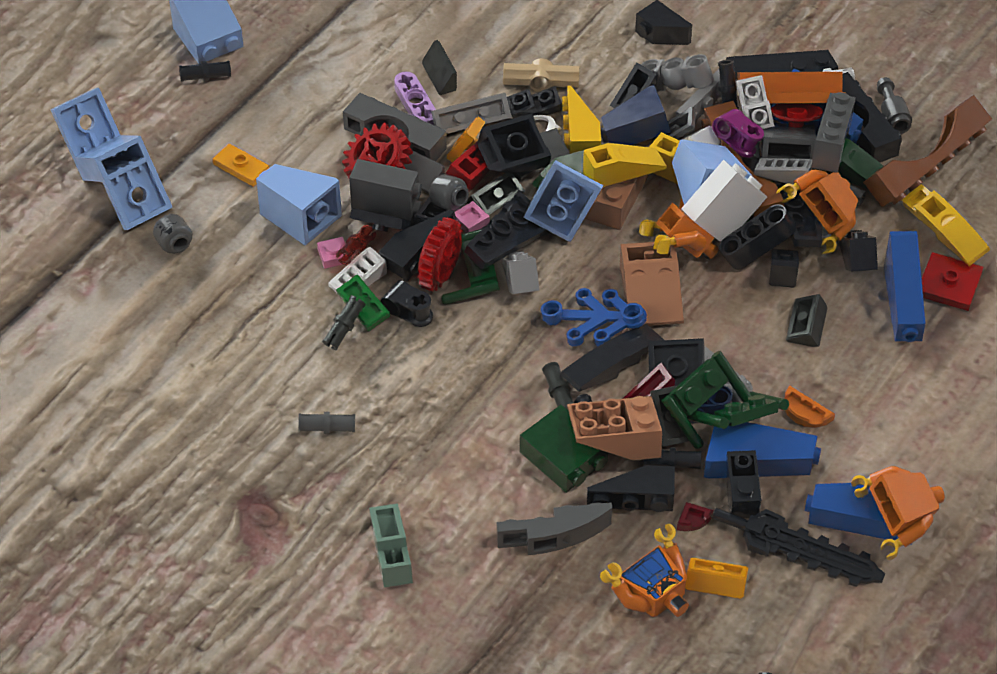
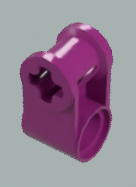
(738, 130)

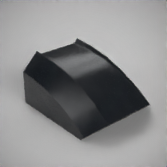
(514, 146)

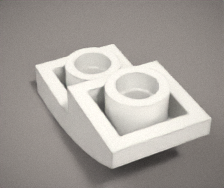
(754, 101)

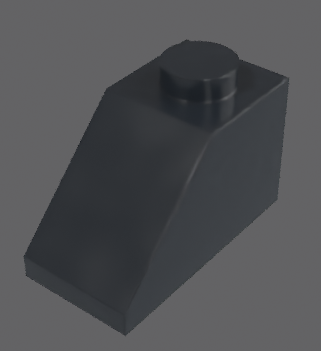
(662, 25)

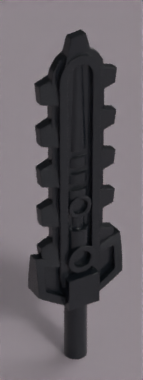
(769, 533)

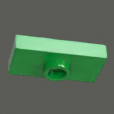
(374, 310)

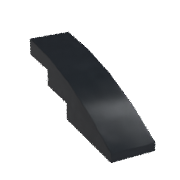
(609, 358)

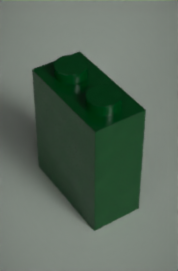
(554, 450)

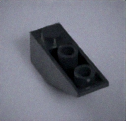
(405, 247)
(639, 489)

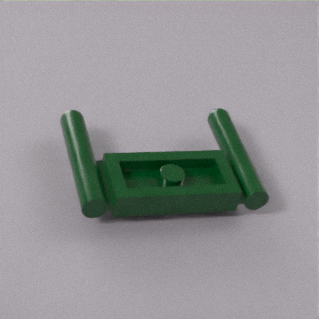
(481, 280)
(698, 389)
(736, 413)

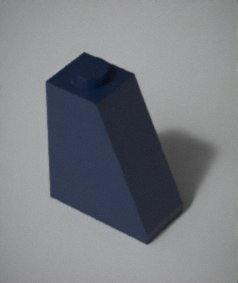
(635, 119)

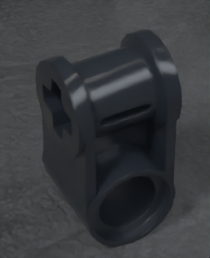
(408, 304)

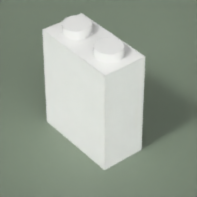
(725, 200)

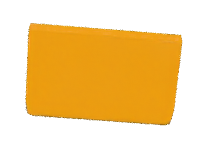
(716, 578)

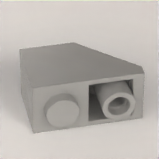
(520, 272)

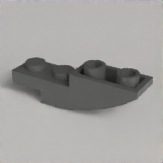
(566, 528)

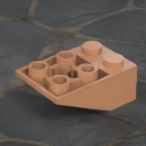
(652, 282)
(619, 426)

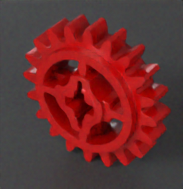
(380, 146)
(439, 254)

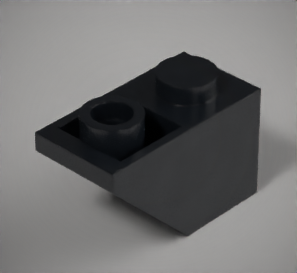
(859, 251)
(743, 483)

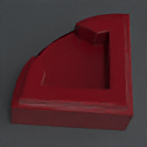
(694, 517)

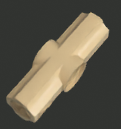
(541, 75)

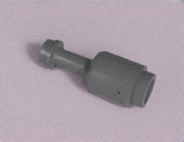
(894, 106)

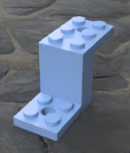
(111, 158)

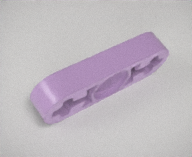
(415, 91)

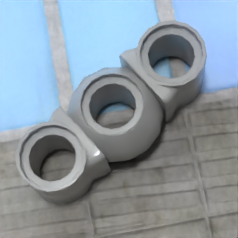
(679, 73)

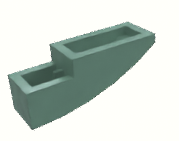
(391, 545)

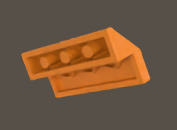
(798, 86)

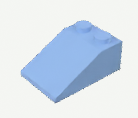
(562, 201)

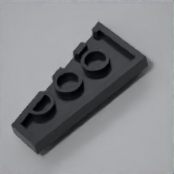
(785, 62)
(808, 227)
(504, 233)

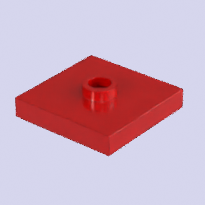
(950, 281)

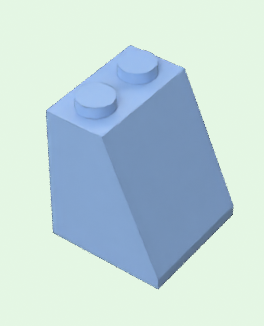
(206, 27)
(696, 162)
(298, 201)

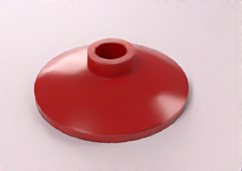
(796, 113)

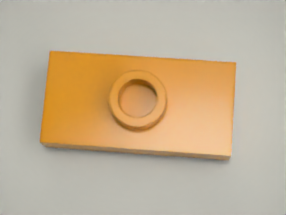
(466, 140)
(239, 164)

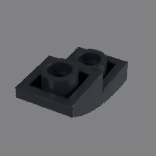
(540, 103)

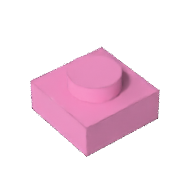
(472, 217)
(328, 250)

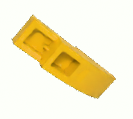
(946, 223)

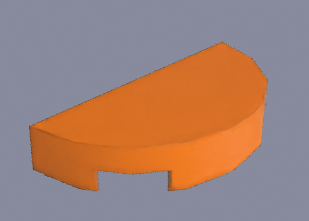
(805, 410)

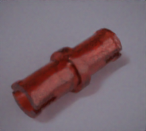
(355, 244)

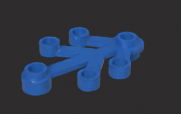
(627, 316)

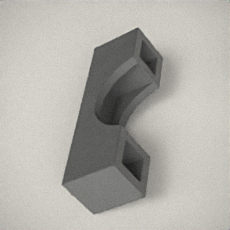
(366, 111)
(833, 131)

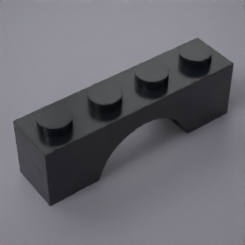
(878, 135)

